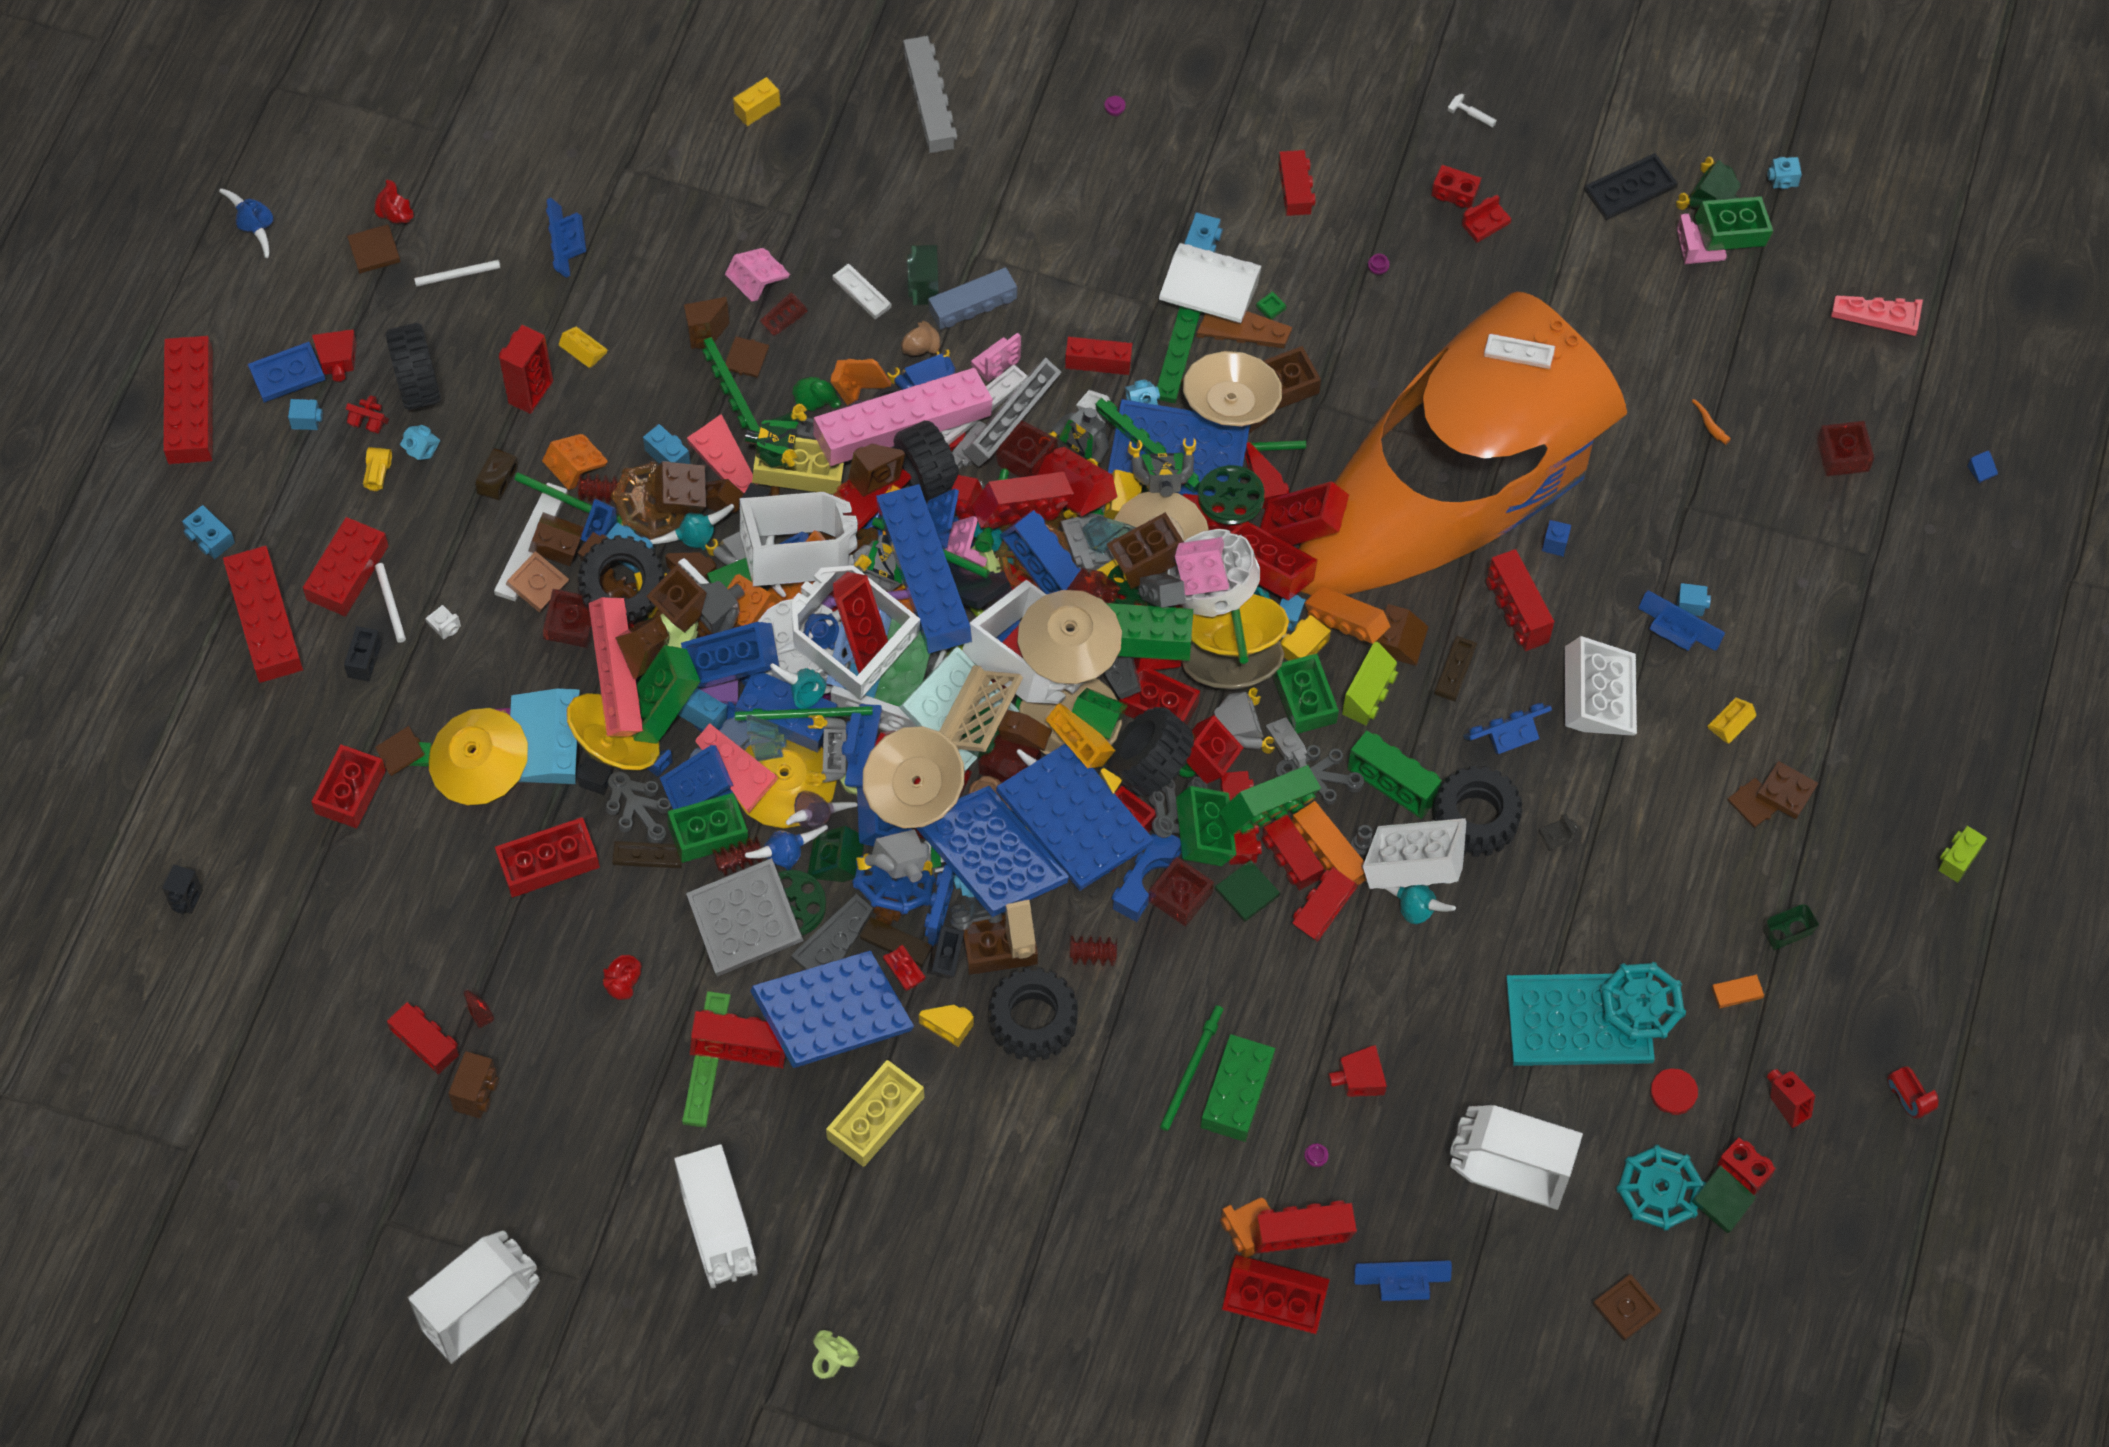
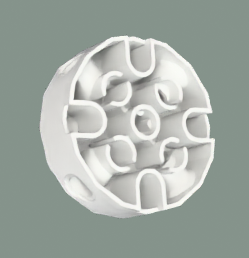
(1241, 572)
(781, 622)

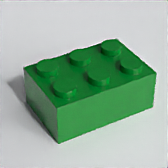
(1734, 223)
(1306, 694)
(706, 827)
(1202, 828)

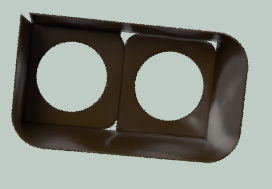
(496, 474)

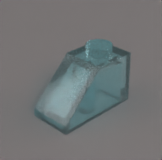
(1102, 531)
(765, 738)

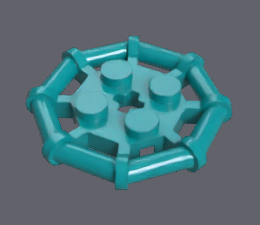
(1649, 990)
(1651, 1196)

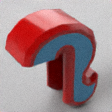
(1912, 1094)

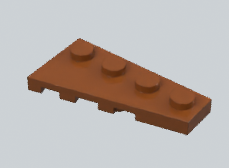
(1251, 329)

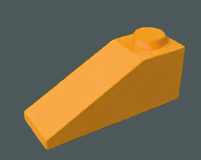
(1080, 737)

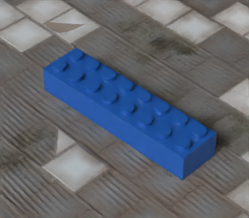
(924, 568)

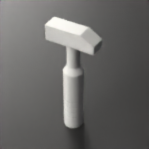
(1471, 111)

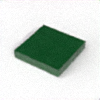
(1247, 891)
(1723, 1199)

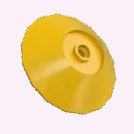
(1262, 623)
(588, 727)
(489, 770)
(779, 800)

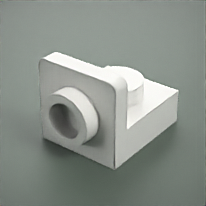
(1089, 401)
(443, 622)

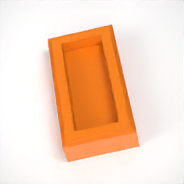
(1737, 991)

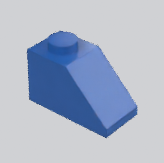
(600, 520)

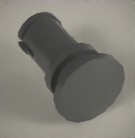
(1362, 840)

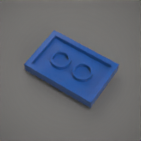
(286, 371)
(697, 779)
(939, 903)

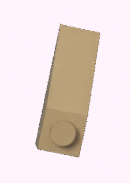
(1020, 929)

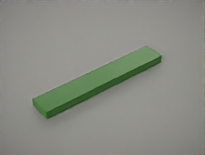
(704, 1072)

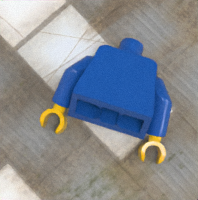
(924, 371)

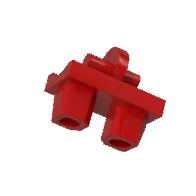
(357, 413)
(904, 968)

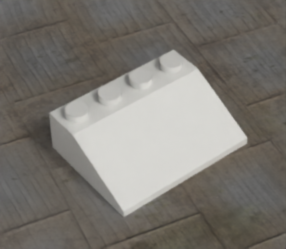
(1210, 282)
(1600, 688)
(1416, 854)

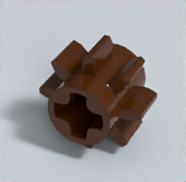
(886, 915)

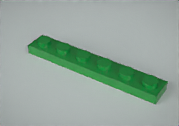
(1178, 354)
(729, 386)
(1125, 425)

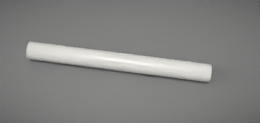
(457, 273)
(390, 603)

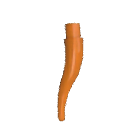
(1713, 429)

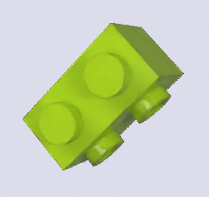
(1962, 854)

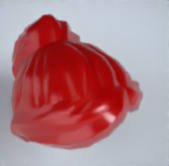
(392, 205)
(622, 976)

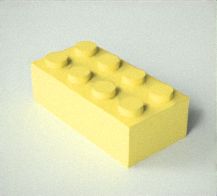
(809, 472)
(875, 1113)

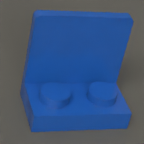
(942, 514)

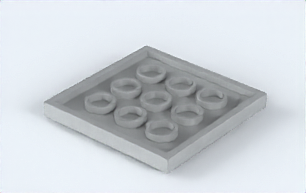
(744, 917)

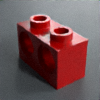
(1457, 183)
(1743, 1169)

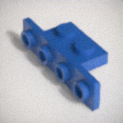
(566, 236)
(1679, 624)
(1511, 732)
(861, 739)
(1403, 1279)

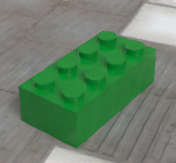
(1154, 631)
(905, 673)
(664, 691)
(1394, 774)
(1270, 800)
(1237, 1088)

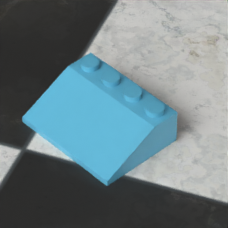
(549, 738)

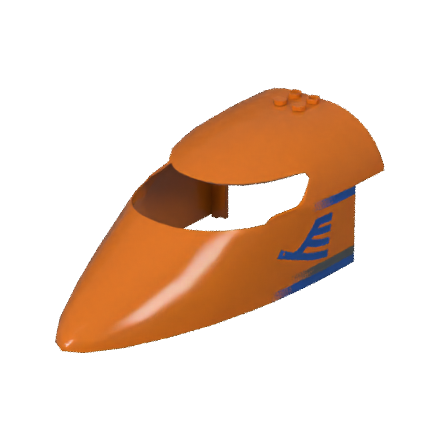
(1481, 411)

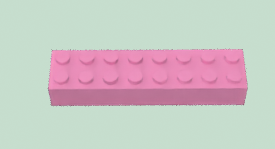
(943, 401)

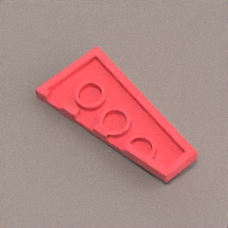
(1889, 315)
(720, 451)
(748, 775)

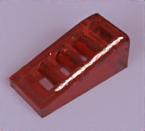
(788, 320)
(478, 1009)

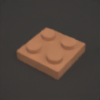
(536, 580)

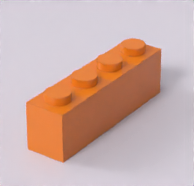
(1347, 614)
(1329, 843)

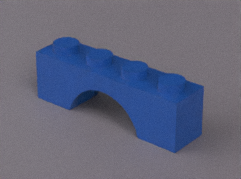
(1132, 897)

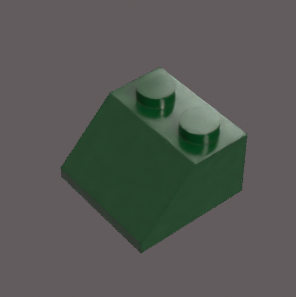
(835, 855)

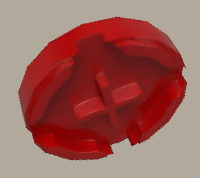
(1674, 1091)

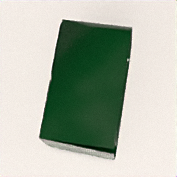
(1799, 913)

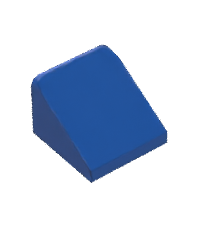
(1982, 466)
(661, 763)

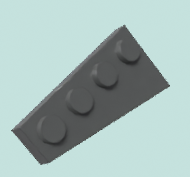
(1124, 676)
(836, 936)

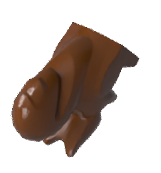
(617, 588)

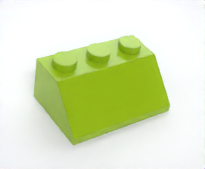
(1370, 685)

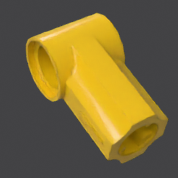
(377, 463)

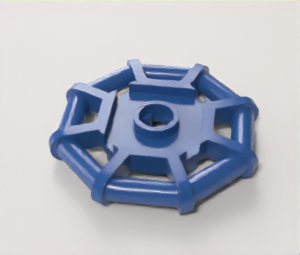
(898, 890)

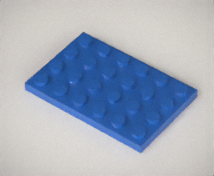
(1215, 443)
(1074, 816)
(993, 852)
(831, 1009)

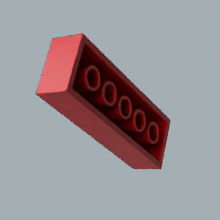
(188, 399)
(262, 614)

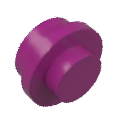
(1114, 105)
(1378, 264)
(1316, 1155)

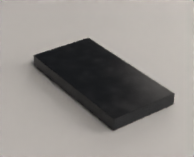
(1630, 186)
(975, 589)

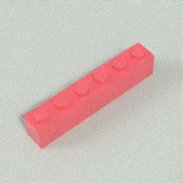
(616, 682)

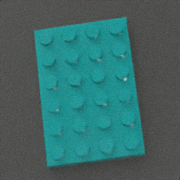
(1564, 1022)

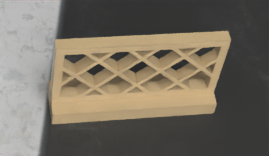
(967, 706)

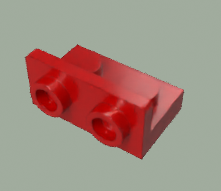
(1485, 219)

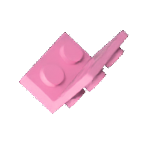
(1693, 245)
(754, 270)
(998, 357)
(961, 539)
(1202, 566)

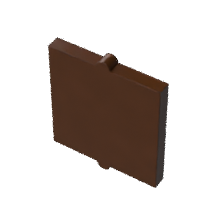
(747, 357)
(400, 750)
(1749, 806)

